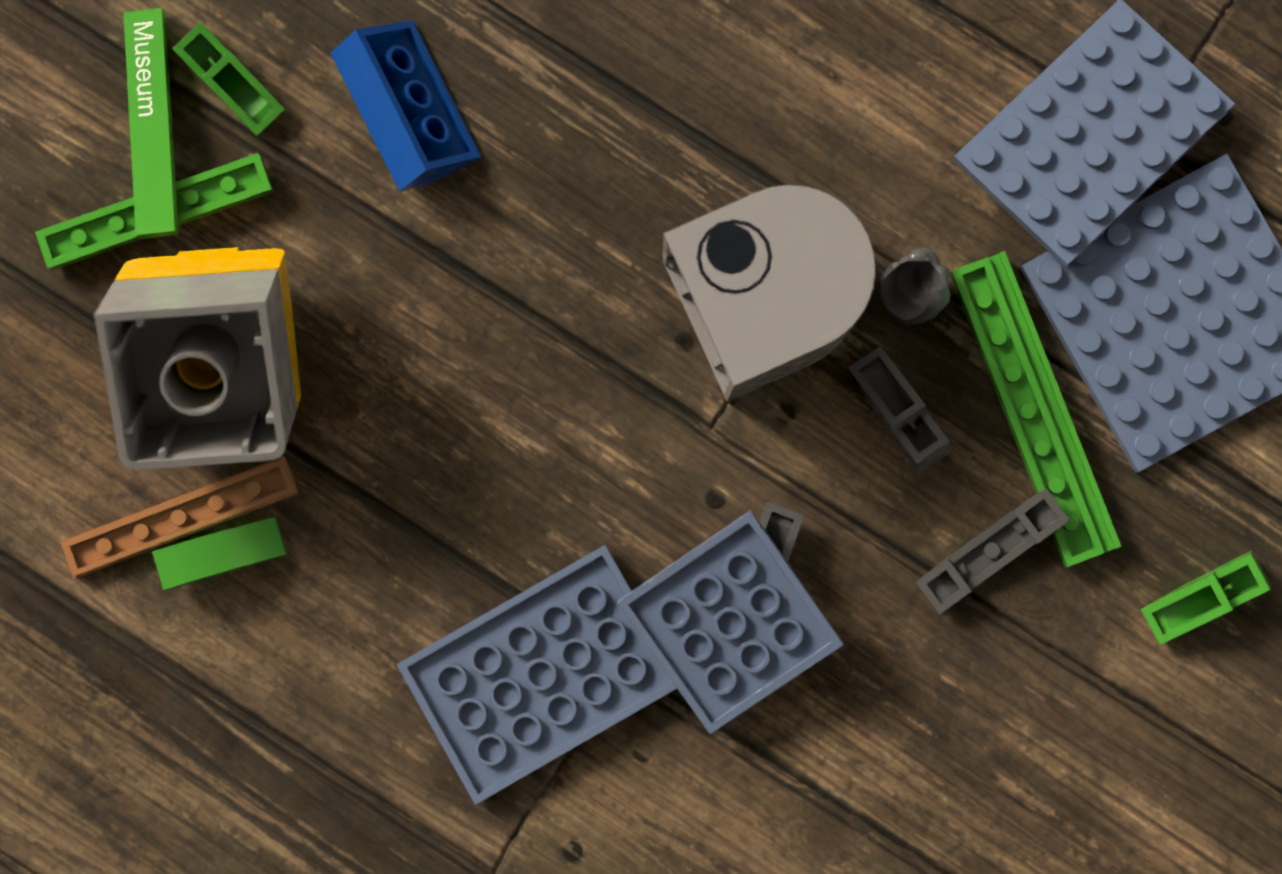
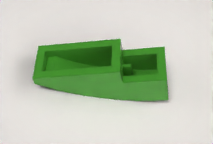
(228, 78)
(219, 553)
(1206, 597)

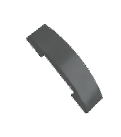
(992, 550)

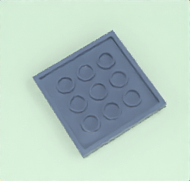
(730, 622)

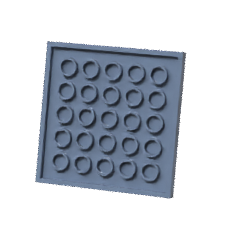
(1173, 313)

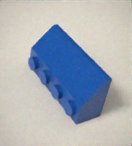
(404, 103)

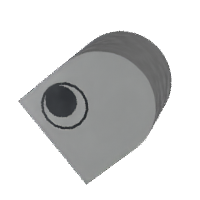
(770, 282)

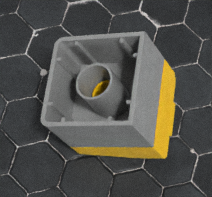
(200, 358)

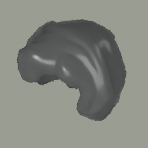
(915, 287)

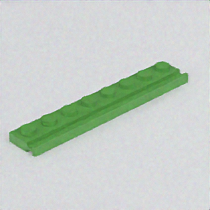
(1034, 405)

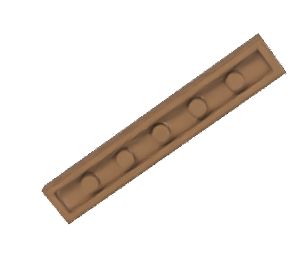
(179, 518)

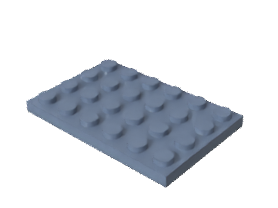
(1093, 132)
(536, 676)

